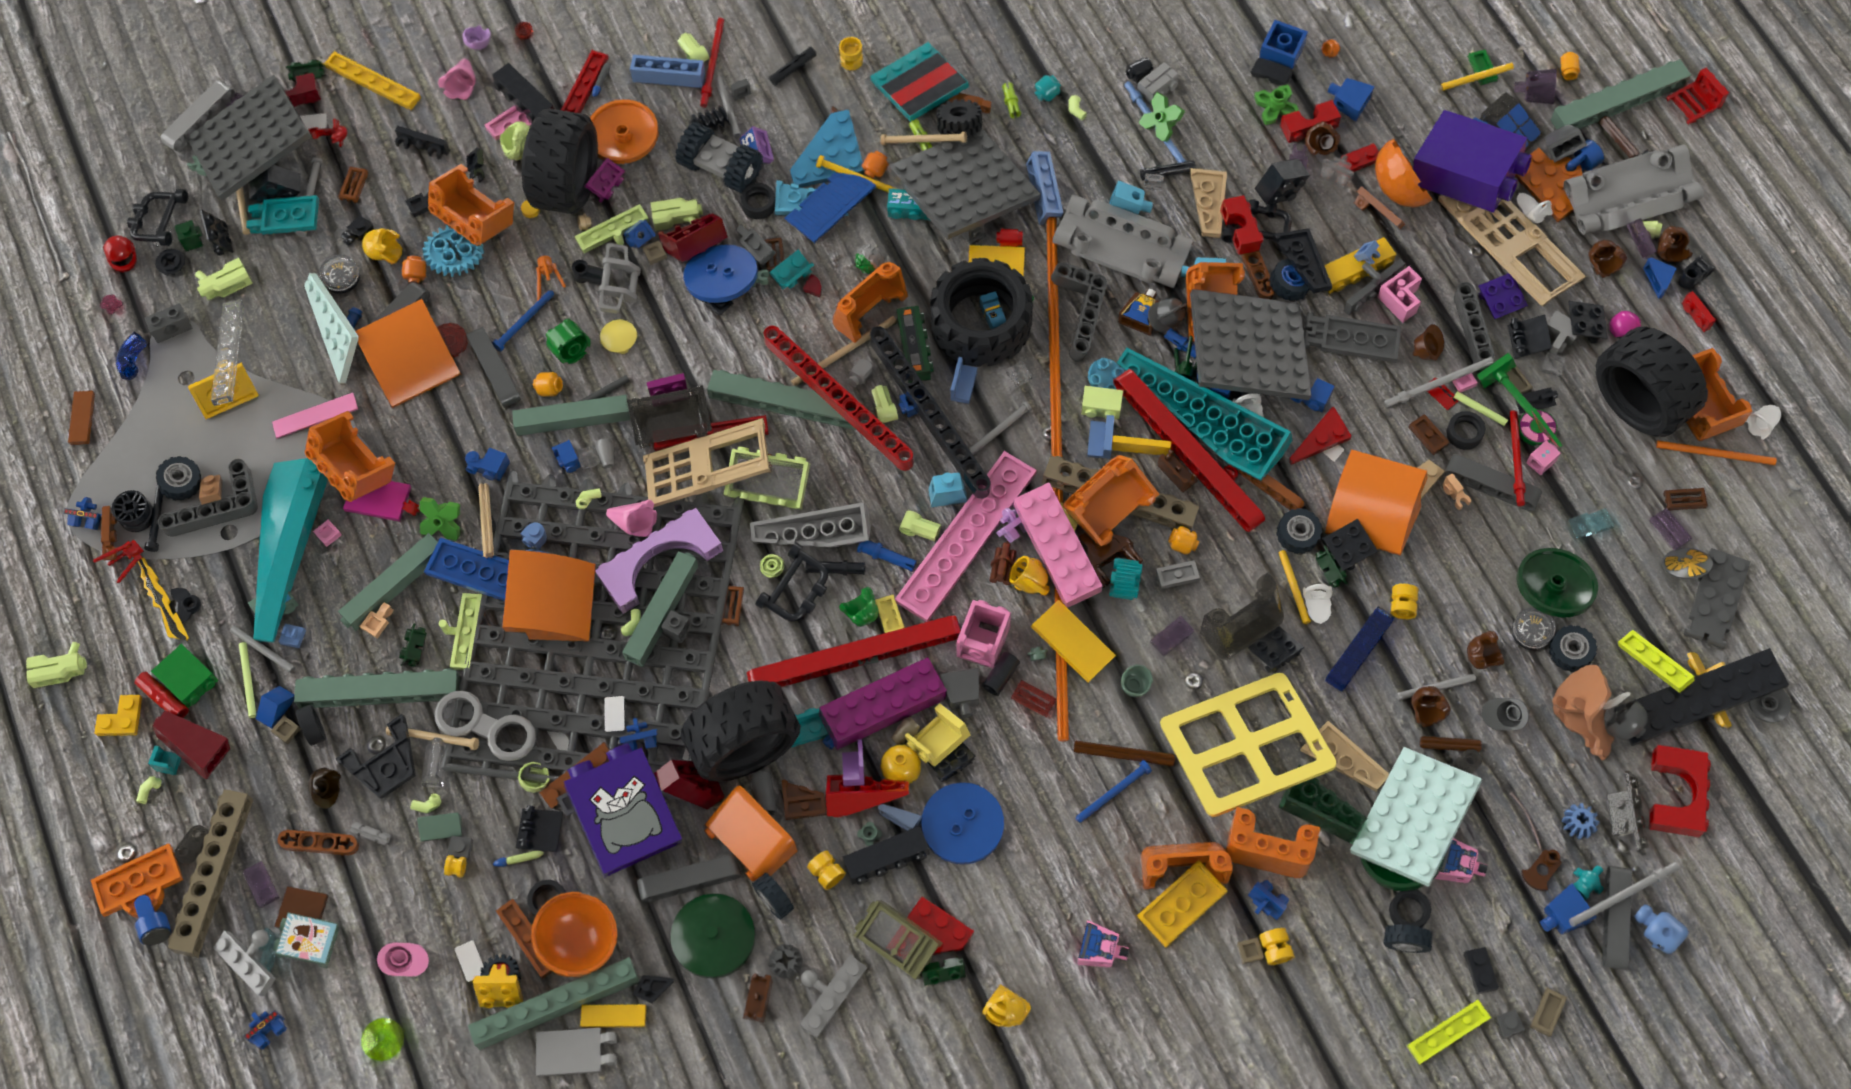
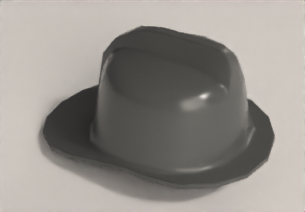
(1166, 314)
(1505, 714)

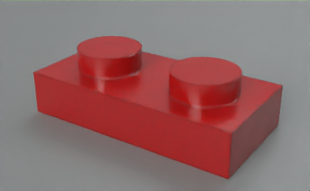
(1362, 157)
(1698, 311)

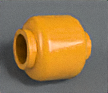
(548, 384)
(1183, 540)

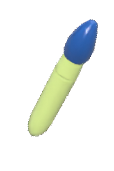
(502, 862)

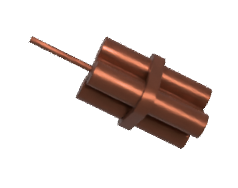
(1002, 564)

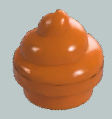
(1331, 48)

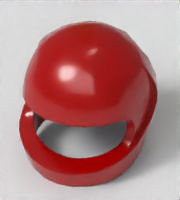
(117, 249)

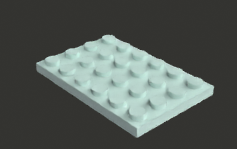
(1416, 816)

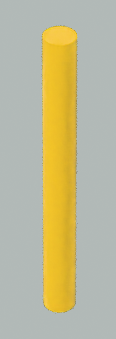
(1477, 76)
(1294, 587)

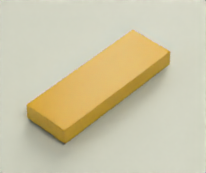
(1140, 445)
(613, 1016)

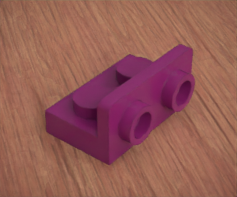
(605, 179)
(667, 385)

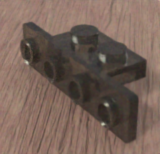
(1625, 813)

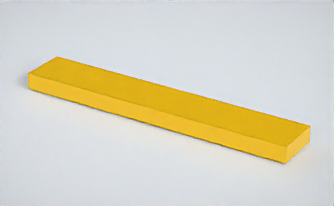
(372, 80)

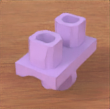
(1009, 530)

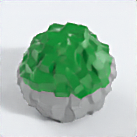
(868, 259)

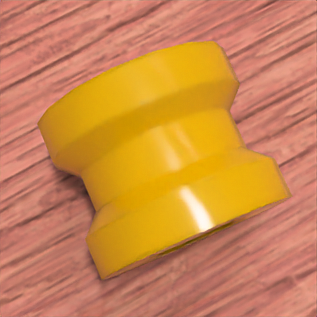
(455, 866)

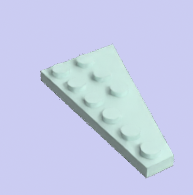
(334, 327)

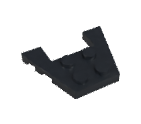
(387, 768)

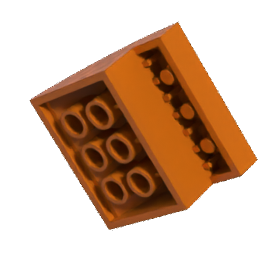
(407, 353)
(1382, 498)
(549, 596)

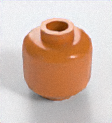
(875, 164)
(414, 269)

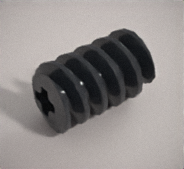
(712, 119)

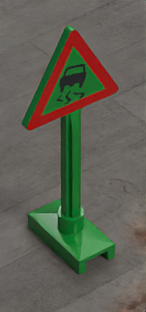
(1498, 371)

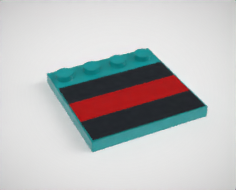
(919, 81)

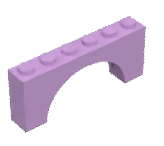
(686, 532)

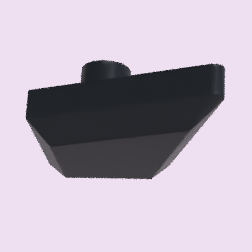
(652, 987)

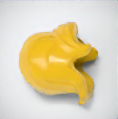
(382, 245)

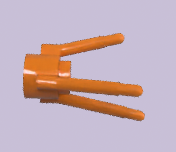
(546, 267)

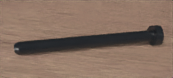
(151, 545)

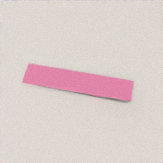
(314, 415)

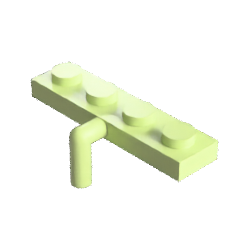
(610, 229)
(464, 631)

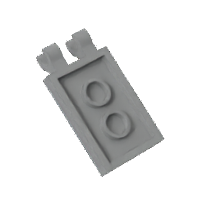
(573, 1051)

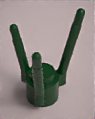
(1185, 368)

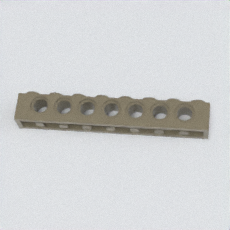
(1162, 516)
(192, 944)

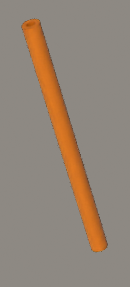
(1716, 452)

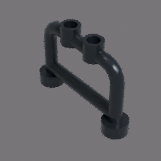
(140, 209)
(1270, 211)
(808, 604)

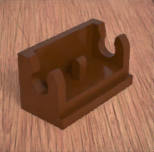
(1176, 471)
(758, 998)

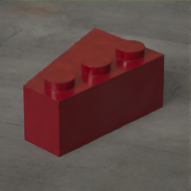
(694, 238)
(683, 781)

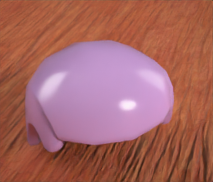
(476, 37)

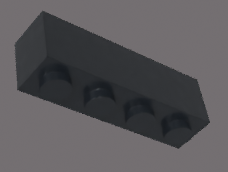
(520, 92)
(886, 855)

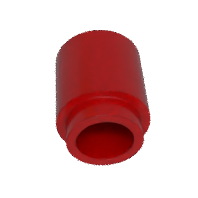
(1010, 237)

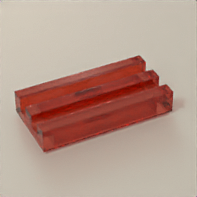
(1044, 712)

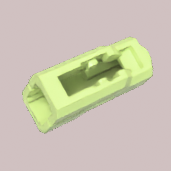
(674, 211)
(224, 282)
(55, 669)

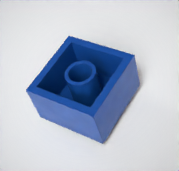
(1283, 44)

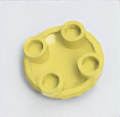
(618, 336)

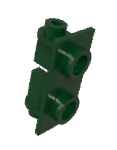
(312, 66)
(1335, 574)
(410, 653)
(952, 970)

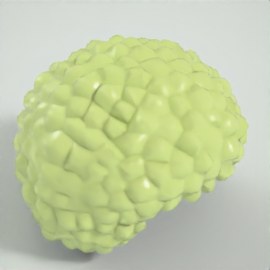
(514, 139)

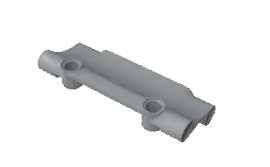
(1633, 189)
(1120, 245)

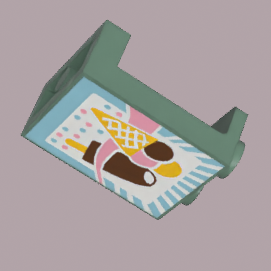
(306, 939)

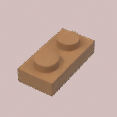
(210, 489)

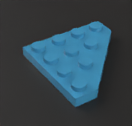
(837, 143)

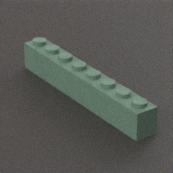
(1622, 96)
(774, 398)
(375, 689)
(553, 1004)

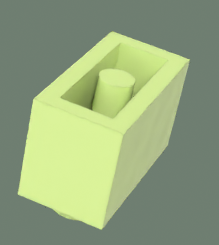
(1101, 402)

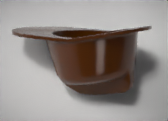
(1429, 344)

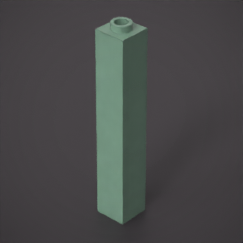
(570, 415)
(388, 583)
(664, 600)

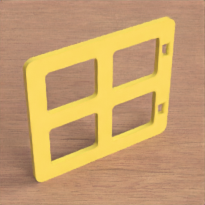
(1247, 744)

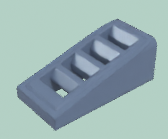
(902, 818)

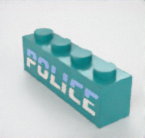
(903, 206)

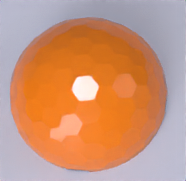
(1398, 178)
(574, 934)

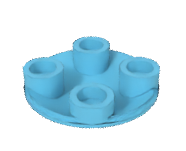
(1103, 373)

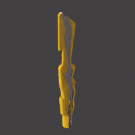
(161, 600)

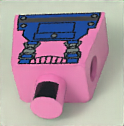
(1461, 863)
(1100, 947)

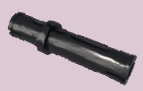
(798, 62)
(1167, 170)
(840, 567)

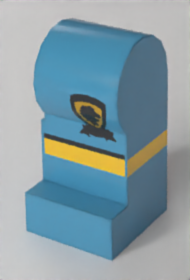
(992, 310)

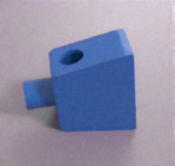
(1351, 97)
(1564, 907)

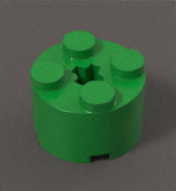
(567, 342)

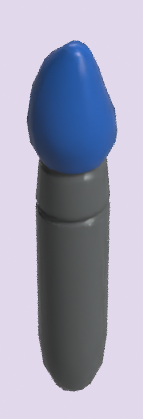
(601, 78)

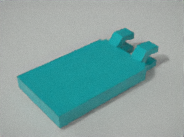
(284, 215)

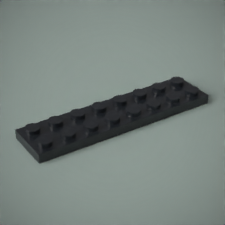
(1710, 694)

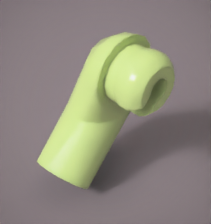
(1073, 104)
(586, 497)
(629, 627)
(145, 788)
(428, 806)

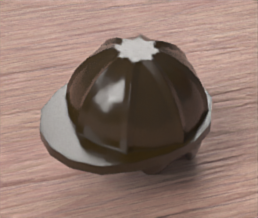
(324, 787)

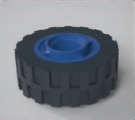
(1287, 282)

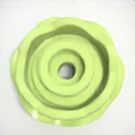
(767, 562)

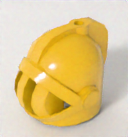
(1032, 579)
(1006, 1008)

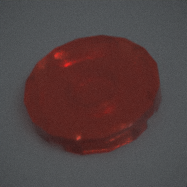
(454, 338)

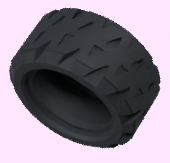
(559, 160)
(979, 278)
(1651, 381)
(740, 731)

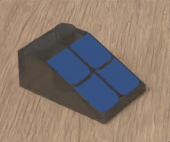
(1511, 116)

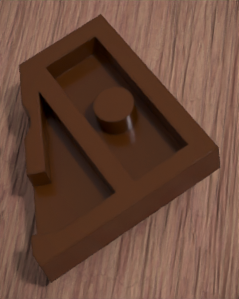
(802, 802)

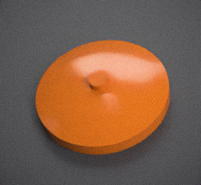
(625, 131)

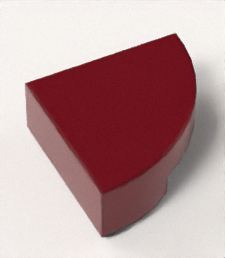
(813, 286)

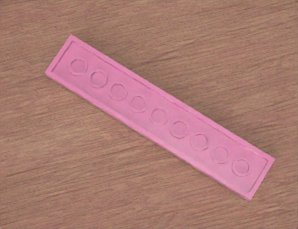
(964, 538)

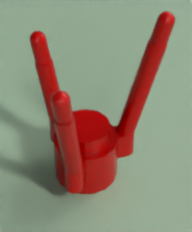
(129, 549)

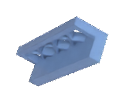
(1043, 178)

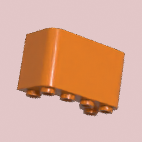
(467, 209)
(1720, 410)
(346, 459)
(1270, 852)

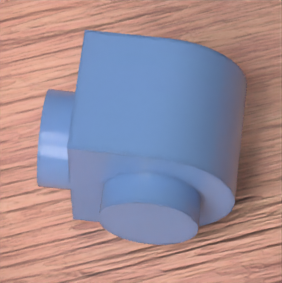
(534, 535)

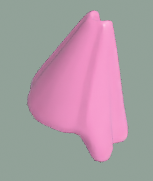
(458, 81)
(634, 518)

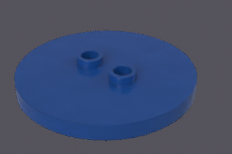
(720, 273)
(962, 823)

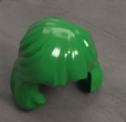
(862, 609)

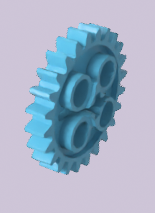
(443, 258)

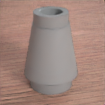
(605, 450)

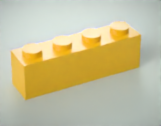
(1349, 270)

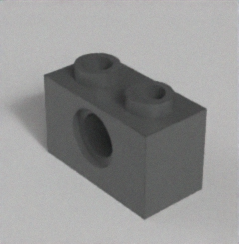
(168, 323)

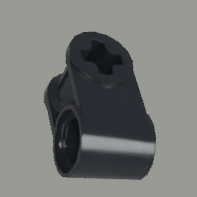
(1695, 273)

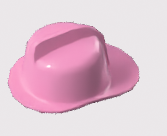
(402, 959)

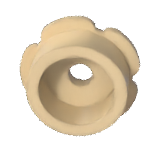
(584, 222)

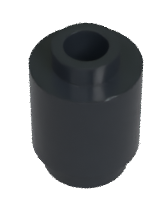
(1139, 69)

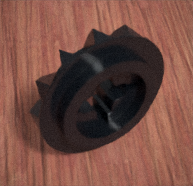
(171, 255)

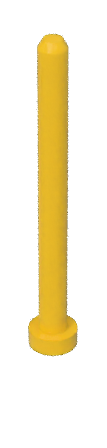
(839, 169)

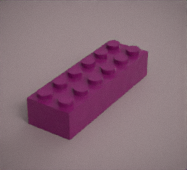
(882, 703)

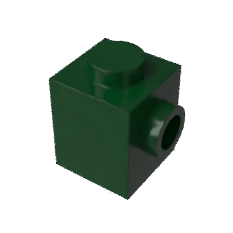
(189, 235)

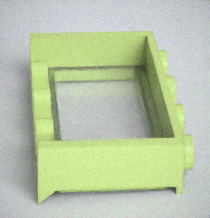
(780, 486)

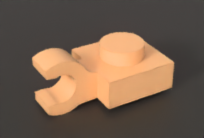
(1455, 490)
(376, 622)

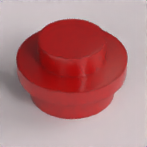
(411, 507)

